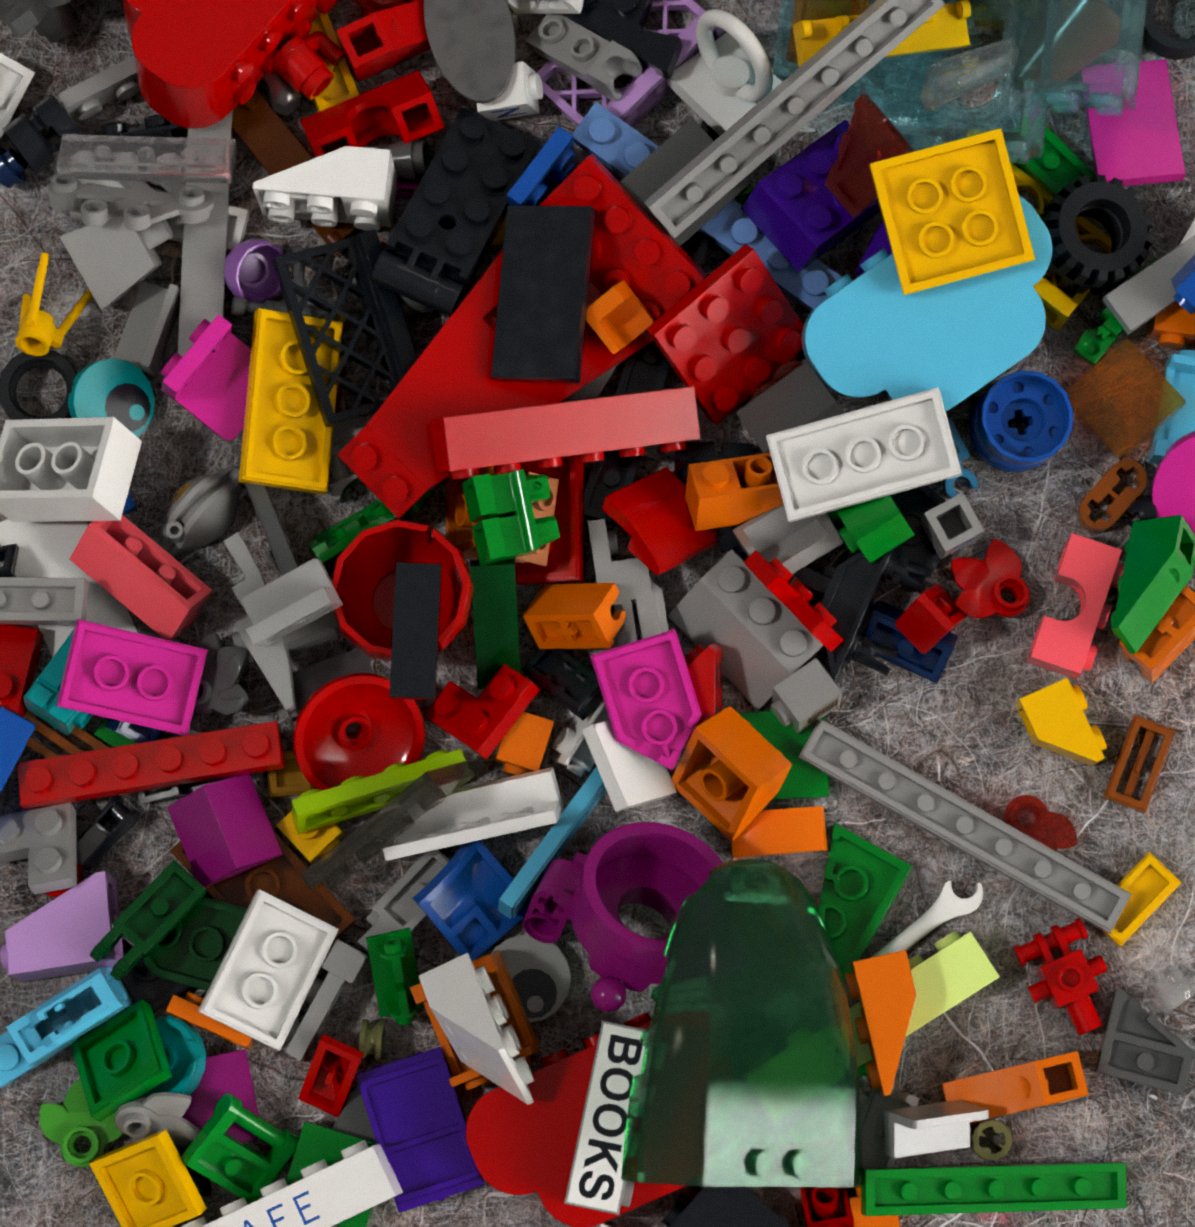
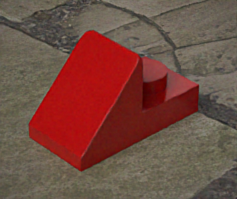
(929, 618)

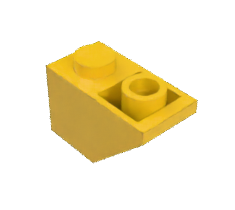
(1058, 723)

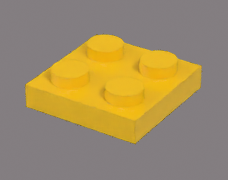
(148, 1183)

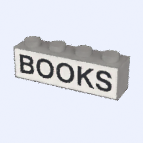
(599, 1149)

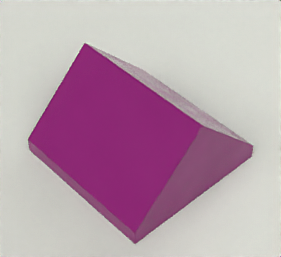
(224, 829)

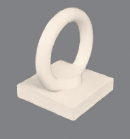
(726, 74)

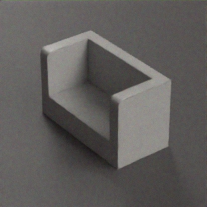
(791, 543)

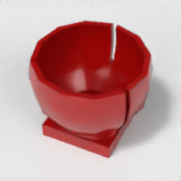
(367, 583)

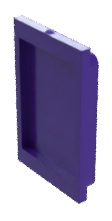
(420, 1128)

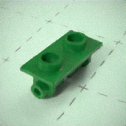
(393, 974)

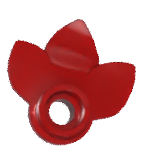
(985, 581)

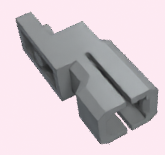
(633, 585)

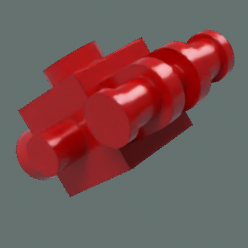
(1066, 979)

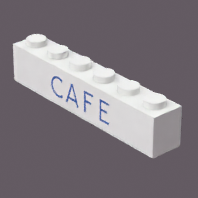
(321, 1197)

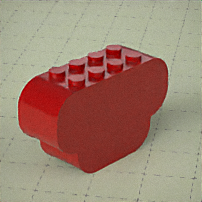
(210, 54)
(534, 1144)

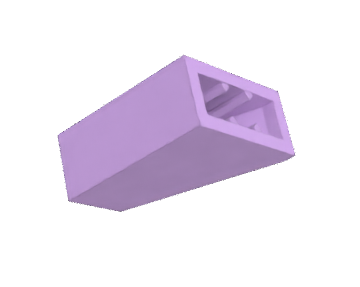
(64, 933)

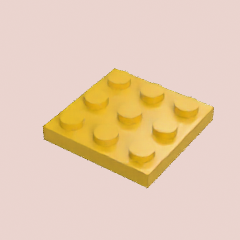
(952, 211)

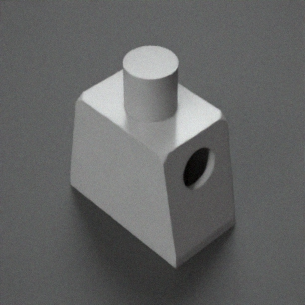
(114, 257)

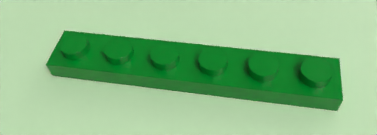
(993, 1188)

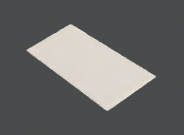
(46, 553)

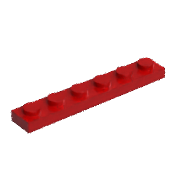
(150, 765)

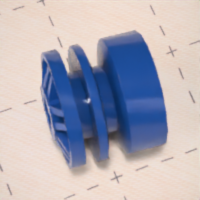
(1033, 401)

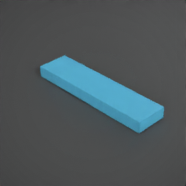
(552, 845)

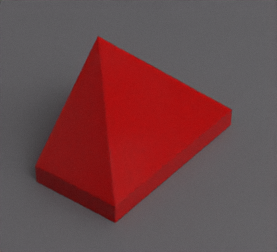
(330, 1075)

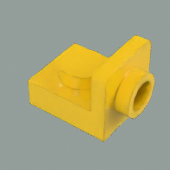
(313, 843)

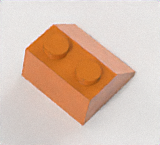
(730, 772)

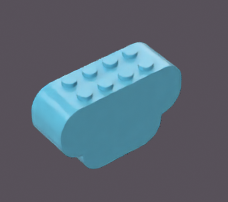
(943, 337)

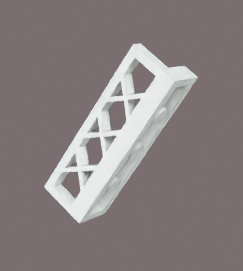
(483, 813)

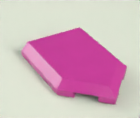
(649, 696)

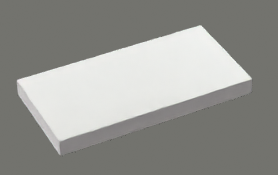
(864, 455)

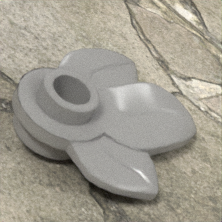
(155, 1114)

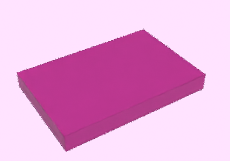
(1142, 142)
(131, 677)

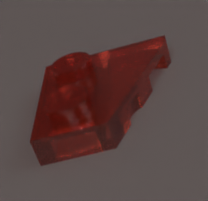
(868, 140)

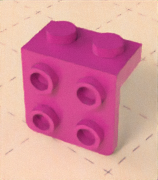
(211, 378)

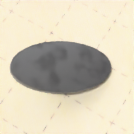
(472, 45)

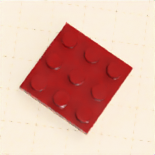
(729, 333)

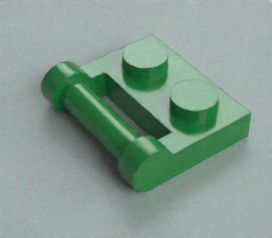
(231, 1161)

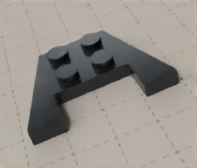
(624, 24)

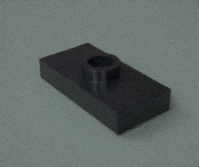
(565, 680)

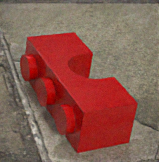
(396, 108)

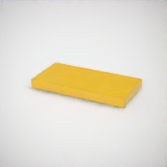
(283, 426)

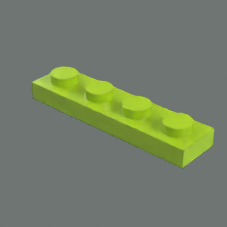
(361, 794)

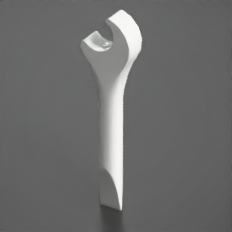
(943, 909)

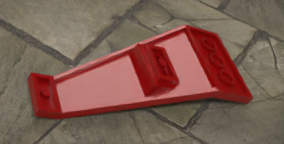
(454, 371)

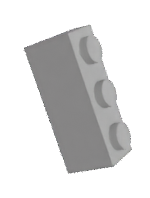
(753, 627)

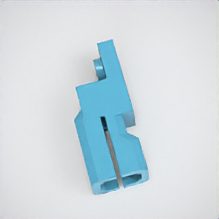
(60, 1023)

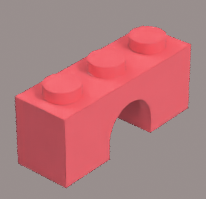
(1090, 571)

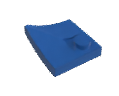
(466, 900)

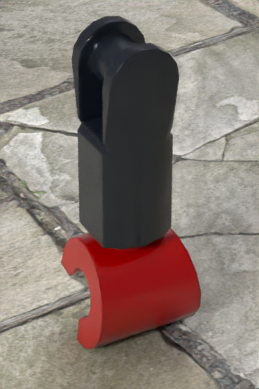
(97, 841)

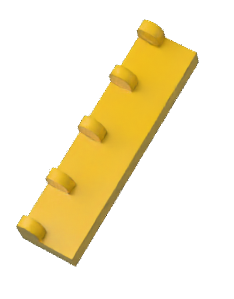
(942, 31)

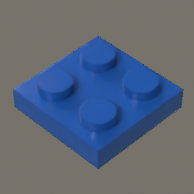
(547, 169)

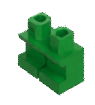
(509, 496)

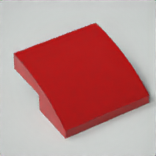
(658, 521)

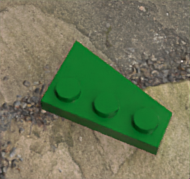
(335, 539)
(857, 893)

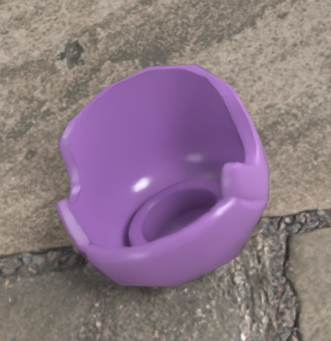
(251, 271)

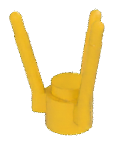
(36, 326)

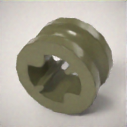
(372, 1039)
(996, 1127)

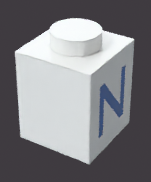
(519, 97)

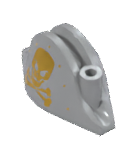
(201, 511)

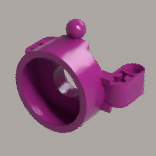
(626, 866)

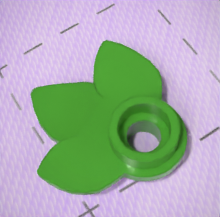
(73, 1120)

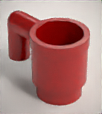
(303, 67)

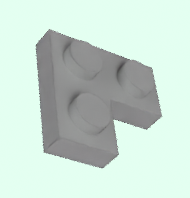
(47, 840)

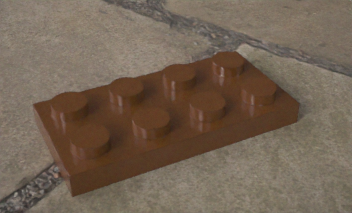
(282, 880)

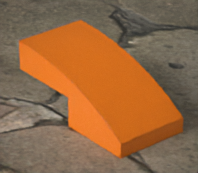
(783, 833)

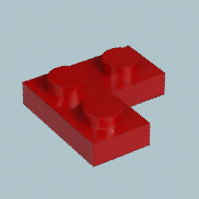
(795, 598)
(483, 720)

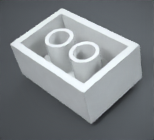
(66, 469)

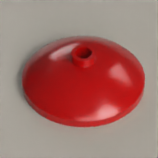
(386, 734)

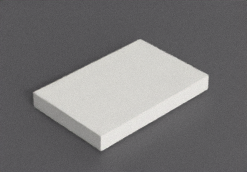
(268, 970)

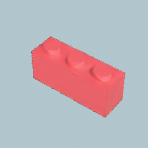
(141, 576)

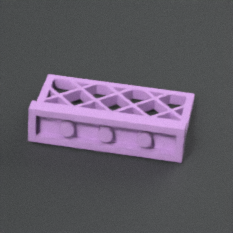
(642, 91)

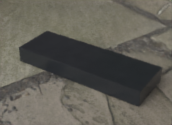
(415, 631)

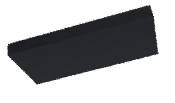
(543, 294)

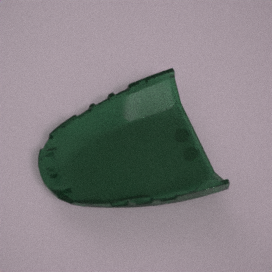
(747, 1045)

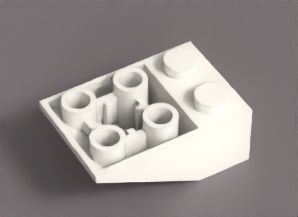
(339, 186)
(475, 1024)

